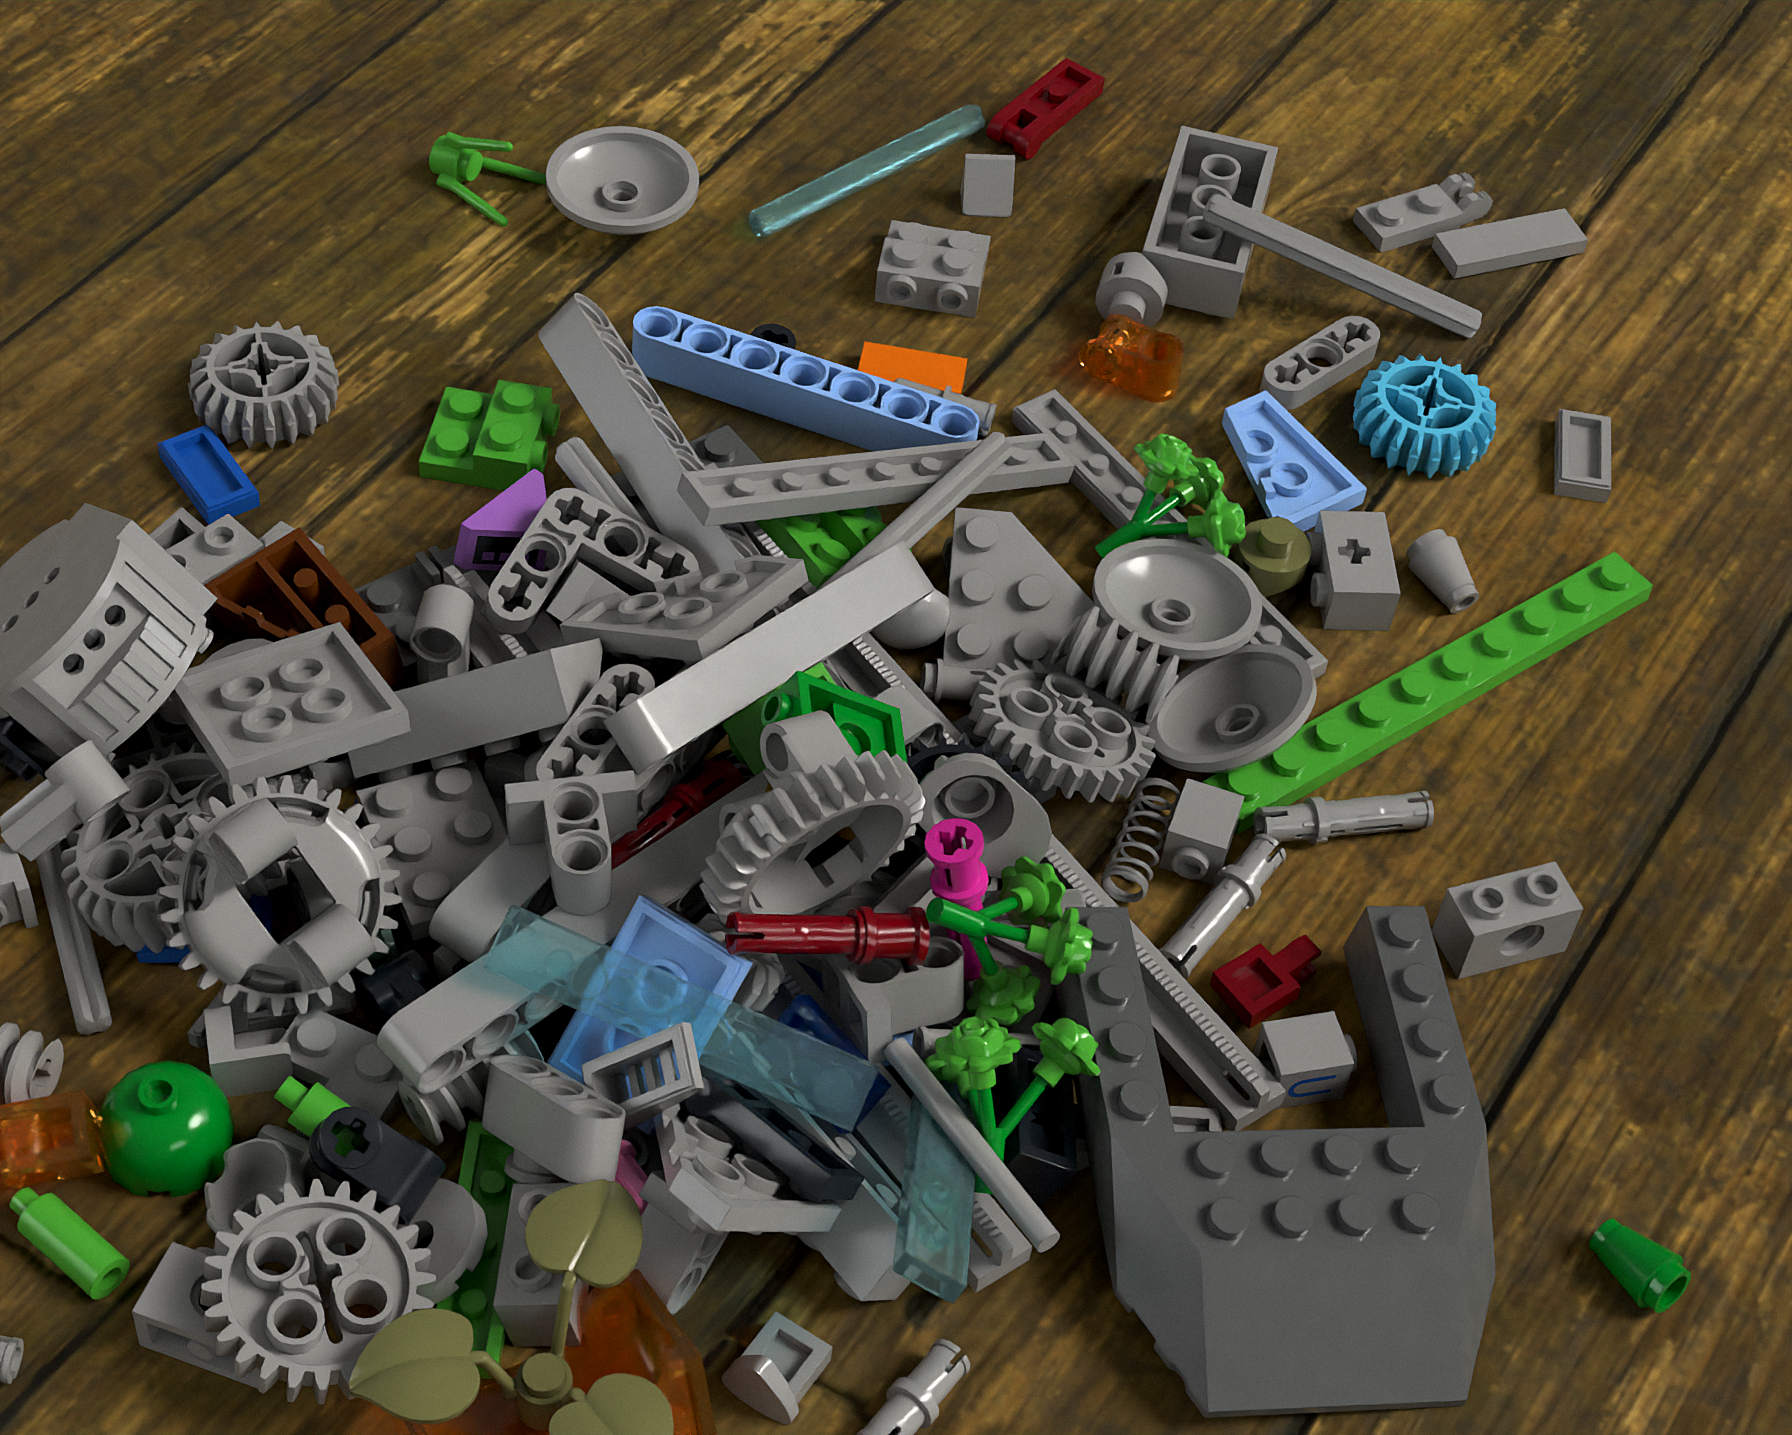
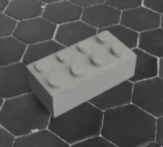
(1197, 260)

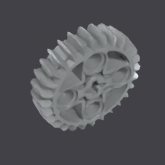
(118, 856)

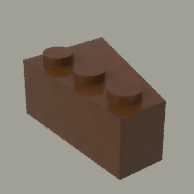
(295, 591)

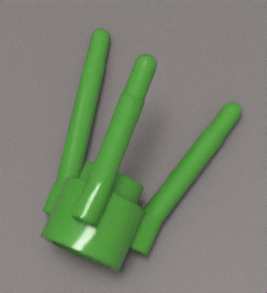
(457, 160)

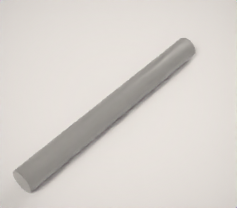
(972, 1145)

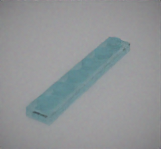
(650, 1000)

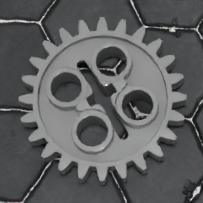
(1062, 730)
(254, 1305)

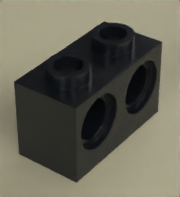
(1043, 1143)

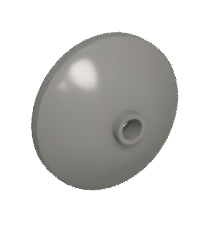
(622, 180)
(1178, 597)
(1234, 709)

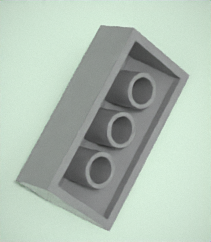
(485, 709)

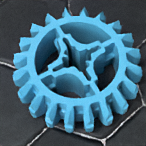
(1424, 416)

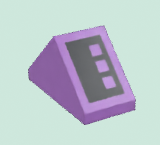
(496, 528)

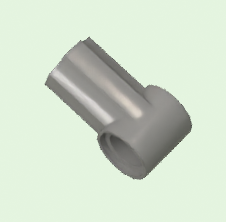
(442, 633)
(74, 793)

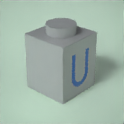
(1307, 1057)

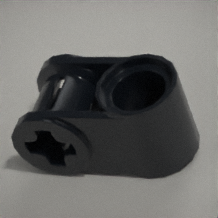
(383, 1161)

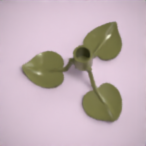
(425, 1361)

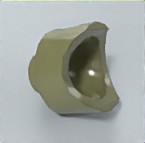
(1275, 553)

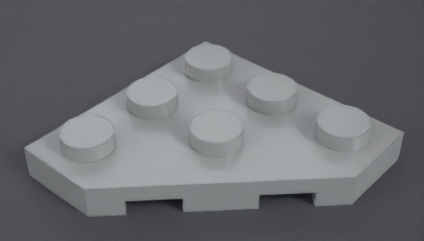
(1006, 595)
(688, 614)
(726, 1184)

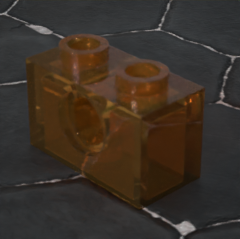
(48, 1140)

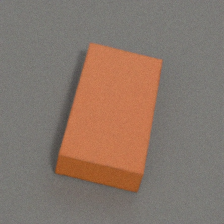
(914, 365)

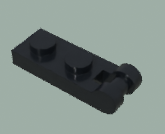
(777, 1139)

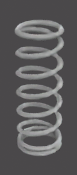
(1128, 872)

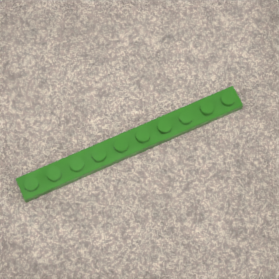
(1436, 685)

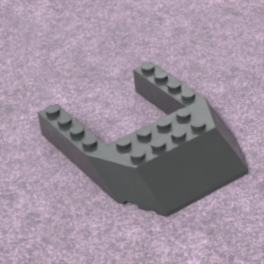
(1297, 1257)

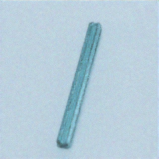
(865, 170)

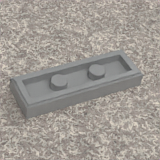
(1509, 243)

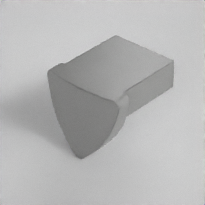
(778, 1368)

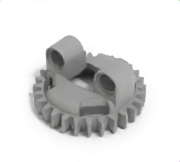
(814, 794)
(228, 934)

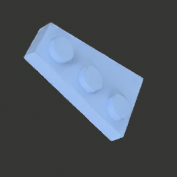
(1287, 463)

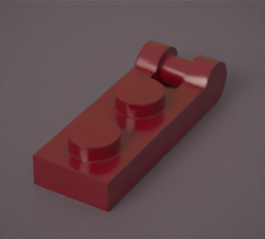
(1045, 107)

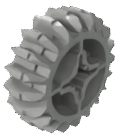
(230, 391)

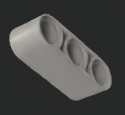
(553, 1119)

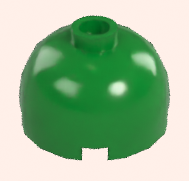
(165, 1129)

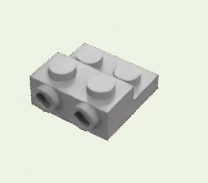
(932, 268)

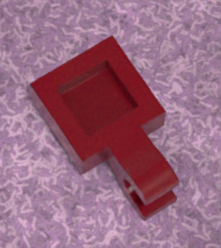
(1263, 984)

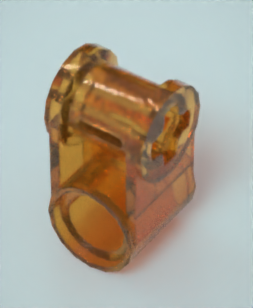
(1138, 356)

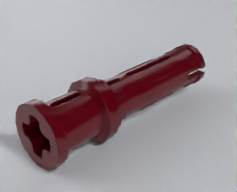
(679, 806)
(857, 935)

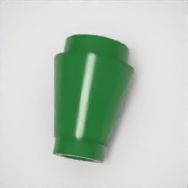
(1641, 1266)

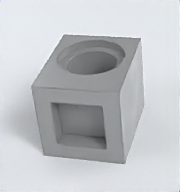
(1201, 831)

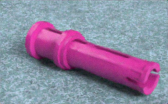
(958, 876)

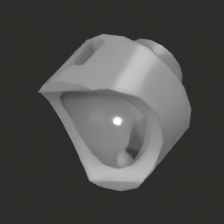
(1135, 292)

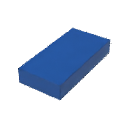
(208, 474)

